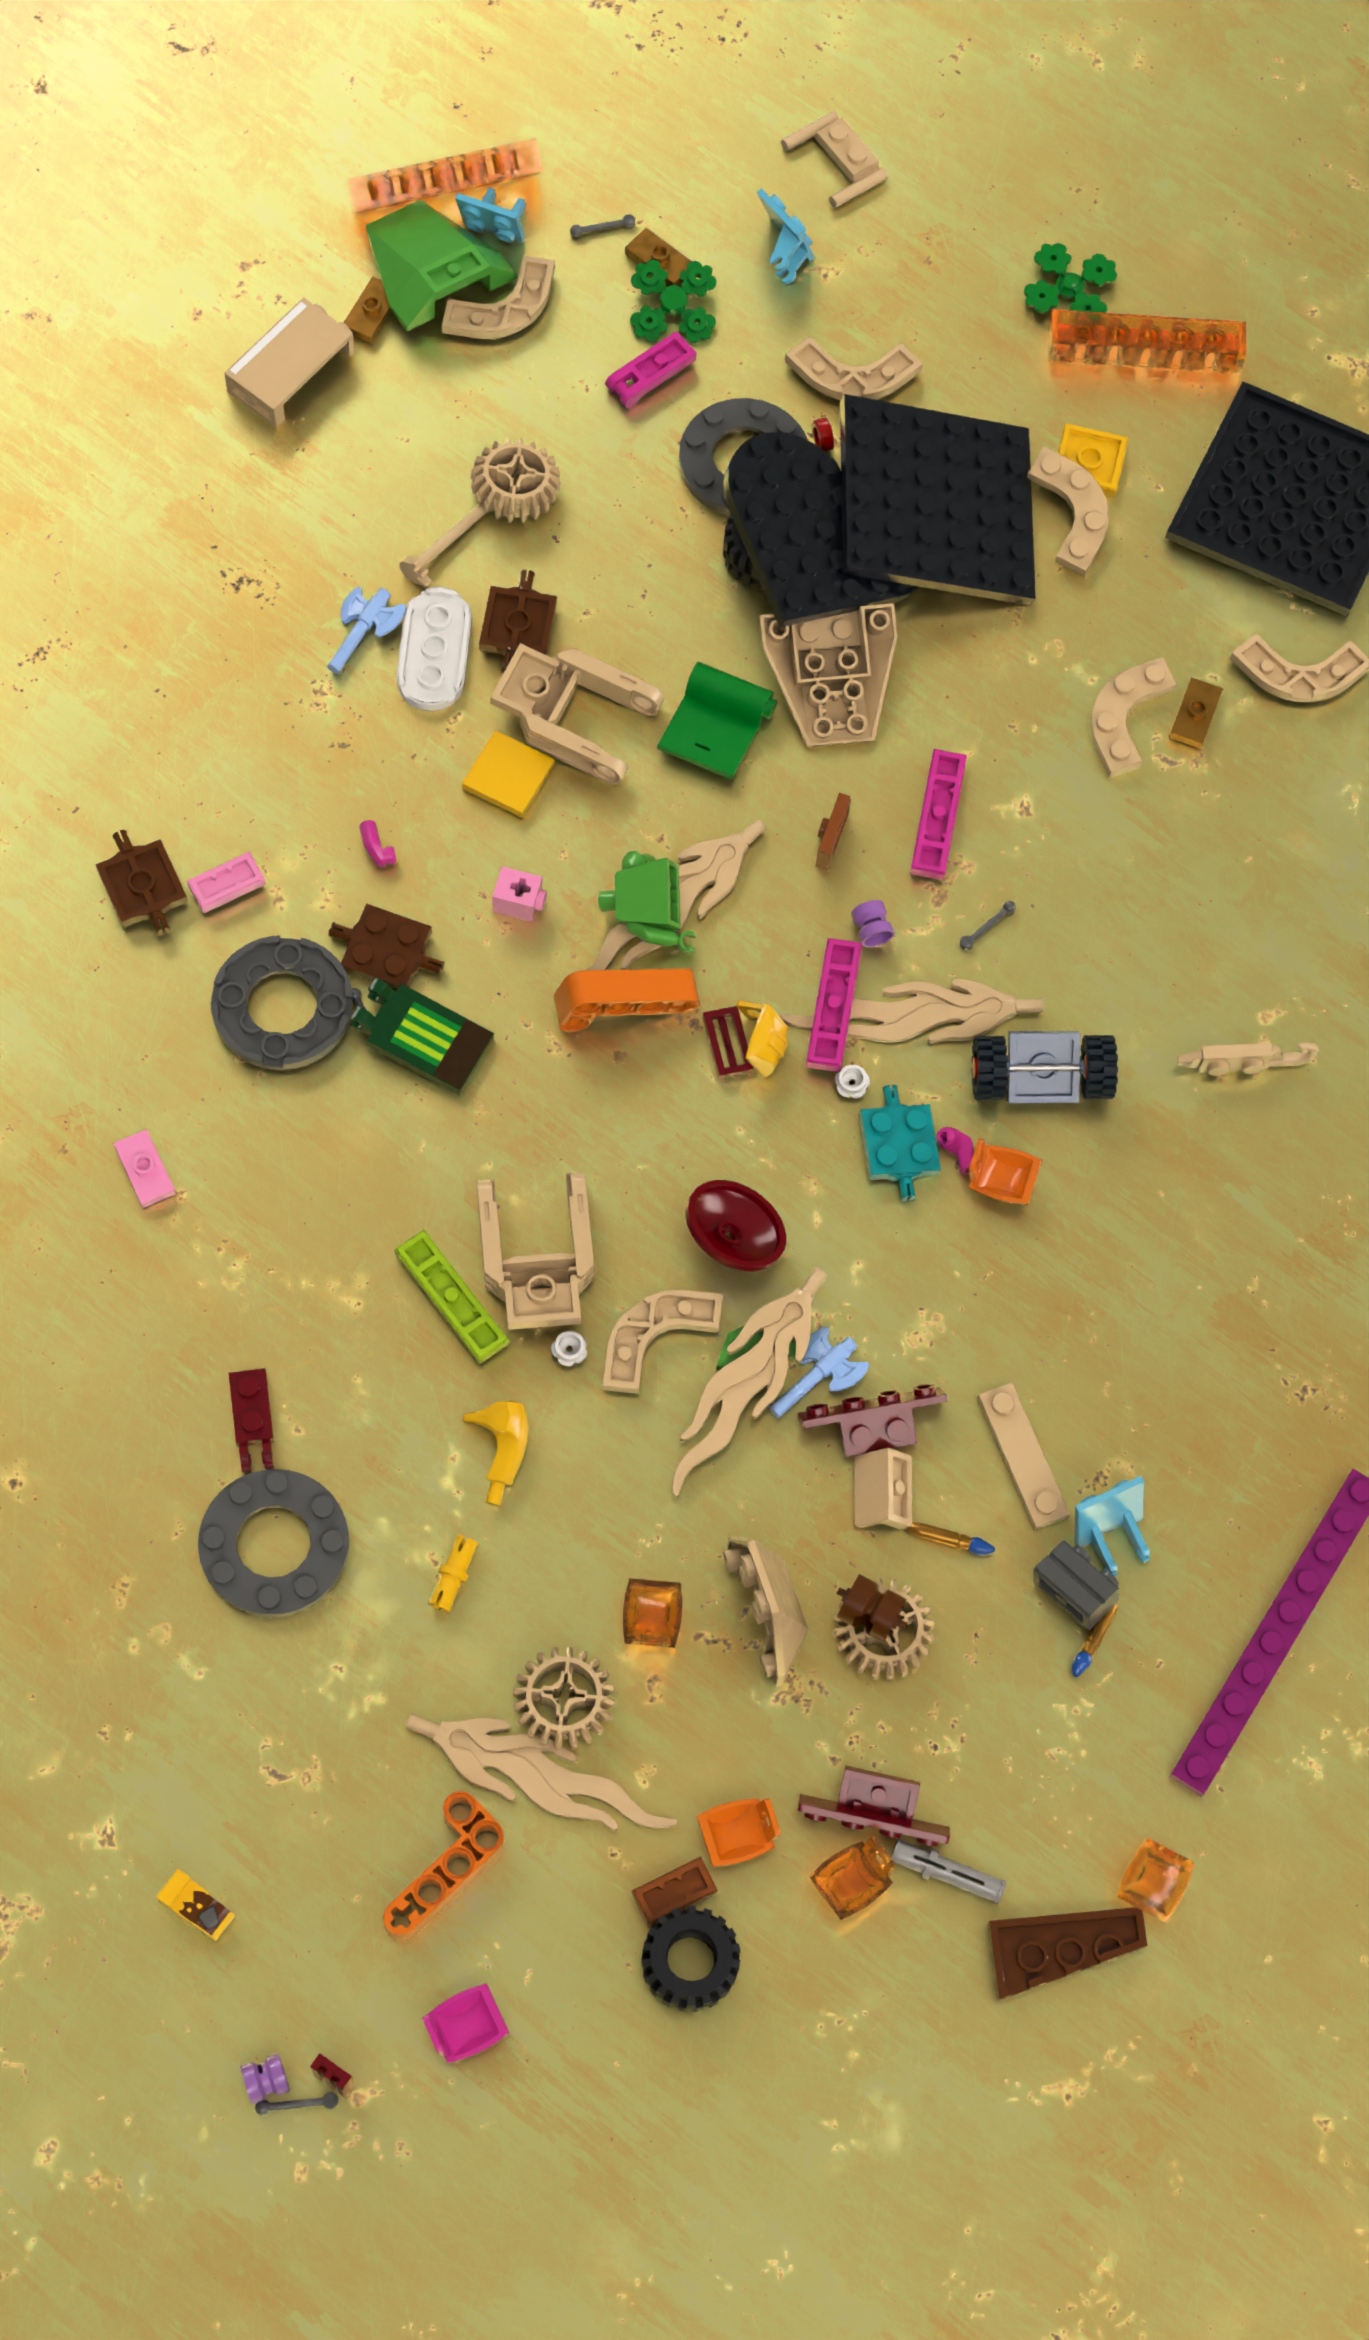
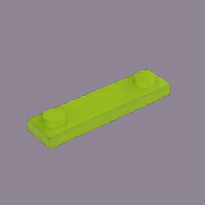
(451, 1296)

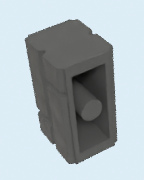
(1077, 1584)

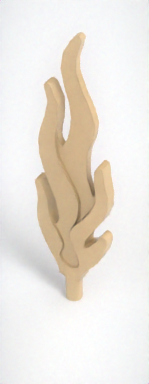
(715, 864)
(977, 1009)
(760, 1367)
(522, 1761)

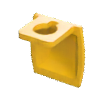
(768, 1038)

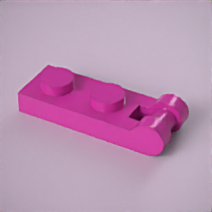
(651, 369)

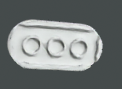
(434, 649)

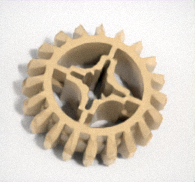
(536, 482)
(897, 1659)
(581, 1700)

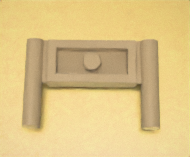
(845, 150)

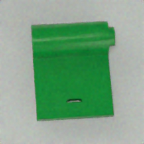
(717, 720)

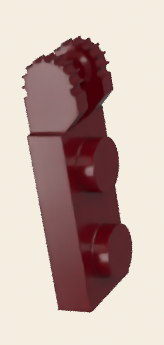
(251, 1415)

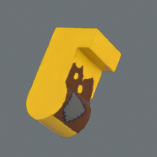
(194, 1905)

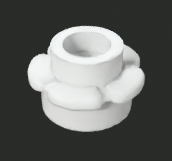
(855, 1073)
(571, 1339)

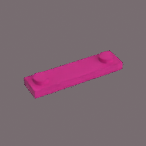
(938, 814)
(834, 1005)

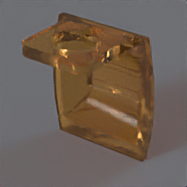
(652, 1613)
(854, 1877)
(1156, 1880)

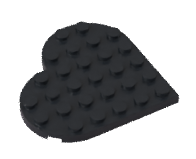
(790, 521)

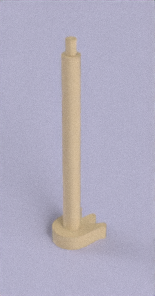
(414, 568)

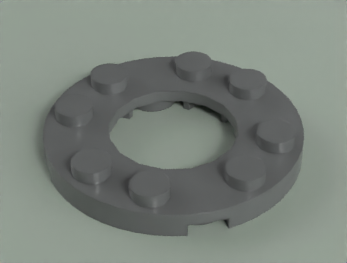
(710, 426)
(280, 956)
(282, 1594)

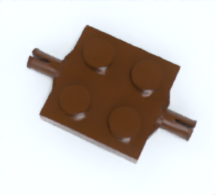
(517, 617)
(141, 883)
(386, 947)

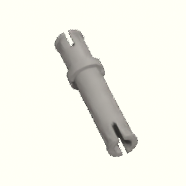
(989, 1886)

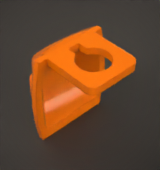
(1003, 1173)
(738, 1831)

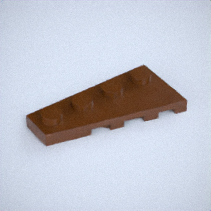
(1051, 1947)

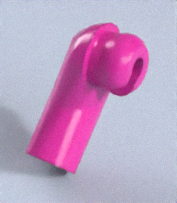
(372, 844)
(957, 1144)

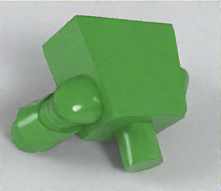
(647, 900)

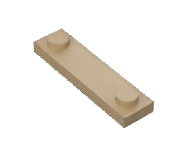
(1023, 1456)

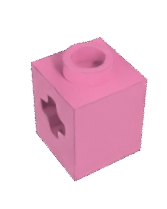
(507, 892)

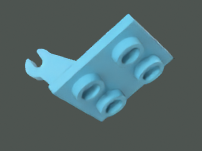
(483, 215)
(792, 242)
(1108, 1511)

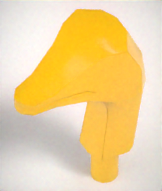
(511, 1427)

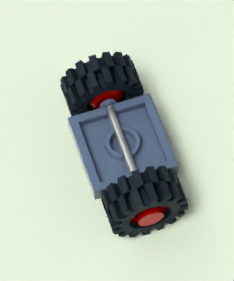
(1044, 1067)

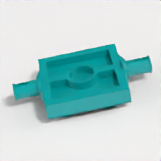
(899, 1142)

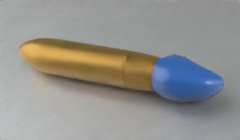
(974, 1545)
(1092, 1642)

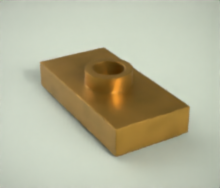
(651, 247)
(369, 312)
(1196, 713)

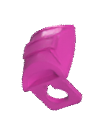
(465, 2024)

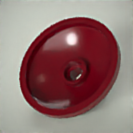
(735, 1225)

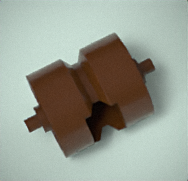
(872, 1608)

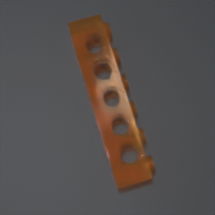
(443, 176)
(1160, 332)

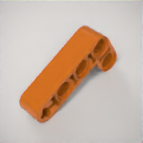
(623, 992)
(438, 1872)

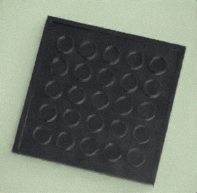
(1283, 499)
(936, 500)

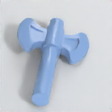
(366, 614)
(828, 1362)

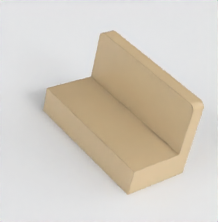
(883, 1489)

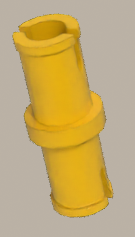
(453, 1573)

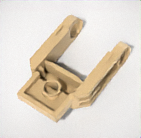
(540, 690)
(540, 1287)

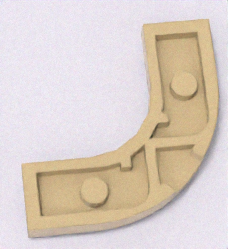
(509, 314)
(837, 379)
(1086, 502)
(1300, 682)
(1113, 705)
(648, 1319)

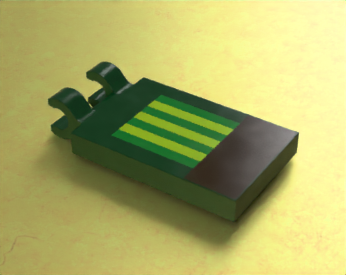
(423, 1035)

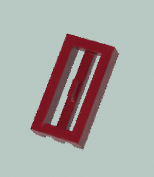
(733, 1070)
(333, 2075)

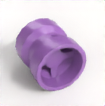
(872, 923)
(265, 2078)

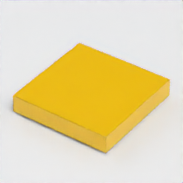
(1097, 452)
(508, 774)

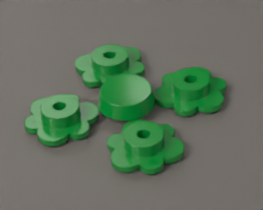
(1068, 284)
(673, 301)

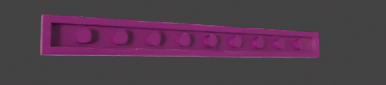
(1274, 1636)

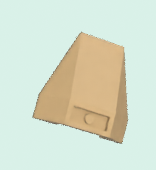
(833, 671)
(773, 1604)

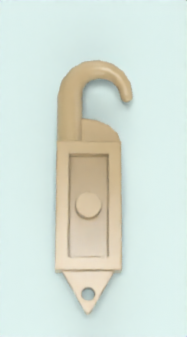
(1245, 1057)

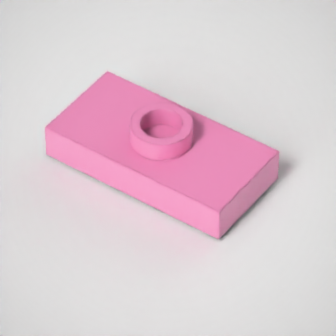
(226, 882)
(144, 1168)

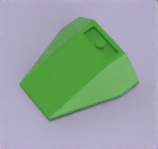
(427, 258)

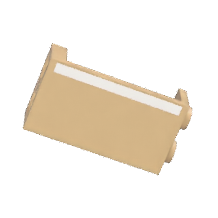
(286, 359)

